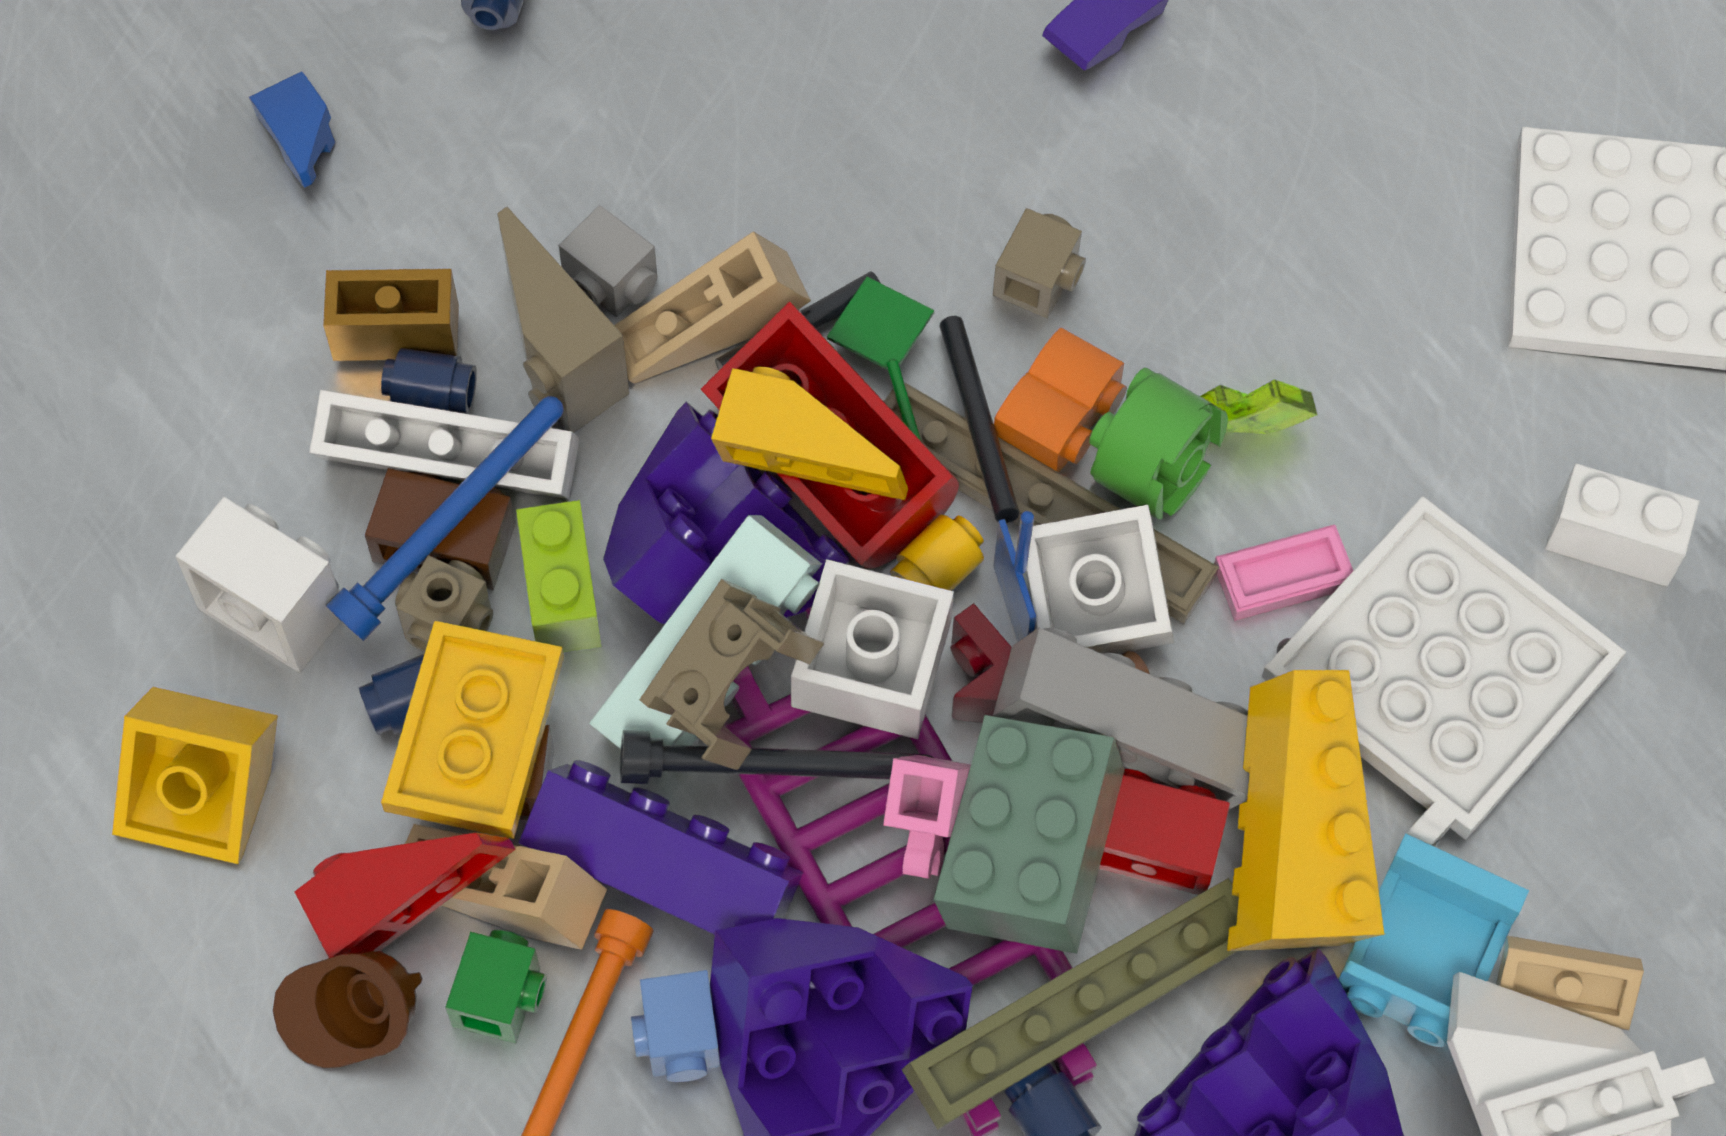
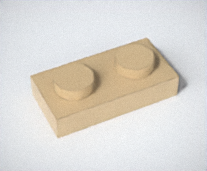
(1573, 978)

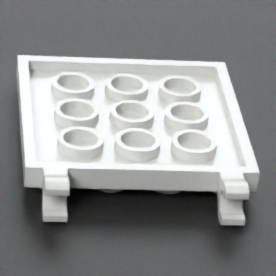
(1619, 248)
(1451, 666)

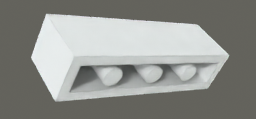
(436, 443)

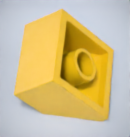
(192, 773)

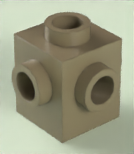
(444, 594)

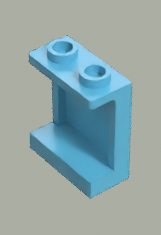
(1436, 922)

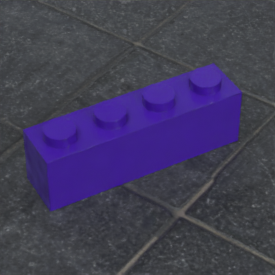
(657, 854)

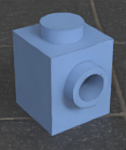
(677, 1026)

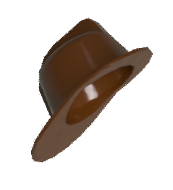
(346, 1008)

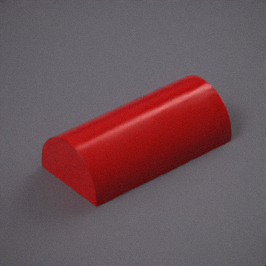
(865, 523)

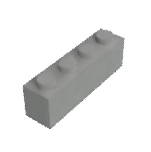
(1154, 720)

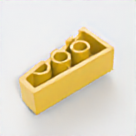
(1305, 820)

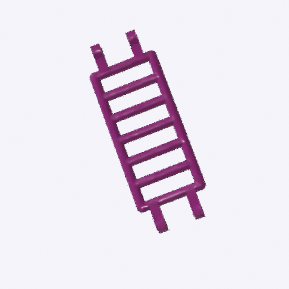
(828, 899)

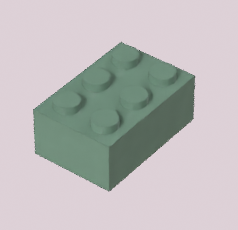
(1030, 834)

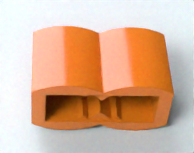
(1061, 400)

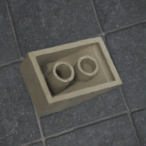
(565, 337)

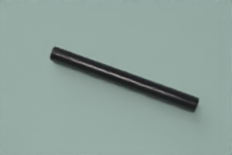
(979, 419)

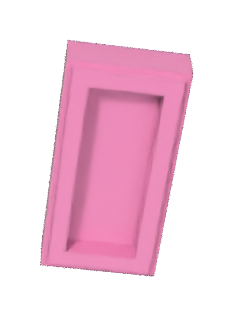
(1283, 572)

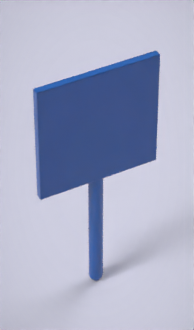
(1009, 572)

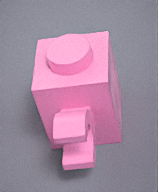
(925, 800)

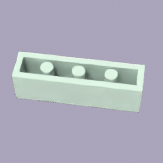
(755, 559)

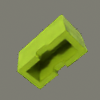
(558, 576)

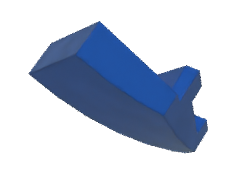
(297, 122)

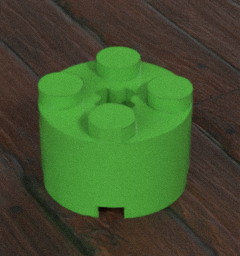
(1156, 443)

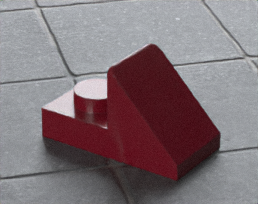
(979, 651)

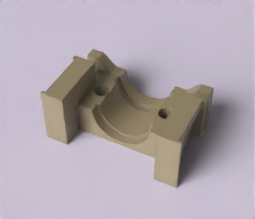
(719, 643)

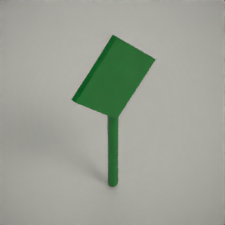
(883, 329)

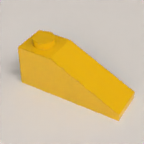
(785, 430)

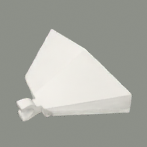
(1558, 1071)

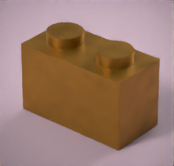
(388, 310)

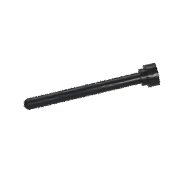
(647, 758)

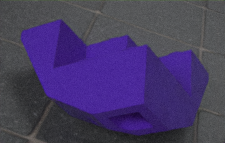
(687, 511)
(823, 1024)
(1282, 1067)

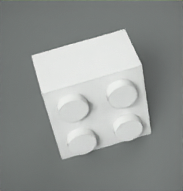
(1101, 581)
(261, 582)
(877, 651)

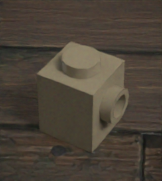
(1039, 263)

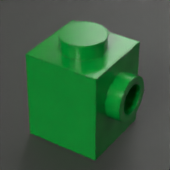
(496, 985)

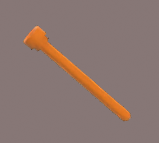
(619, 942)

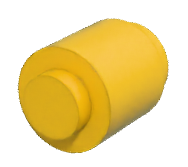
(941, 553)

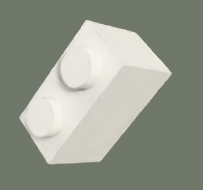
(1622, 525)

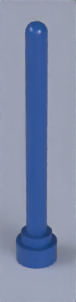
(363, 604)

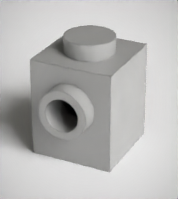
(609, 261)

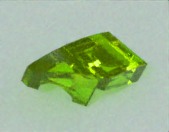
(1264, 409)

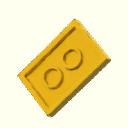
(473, 729)

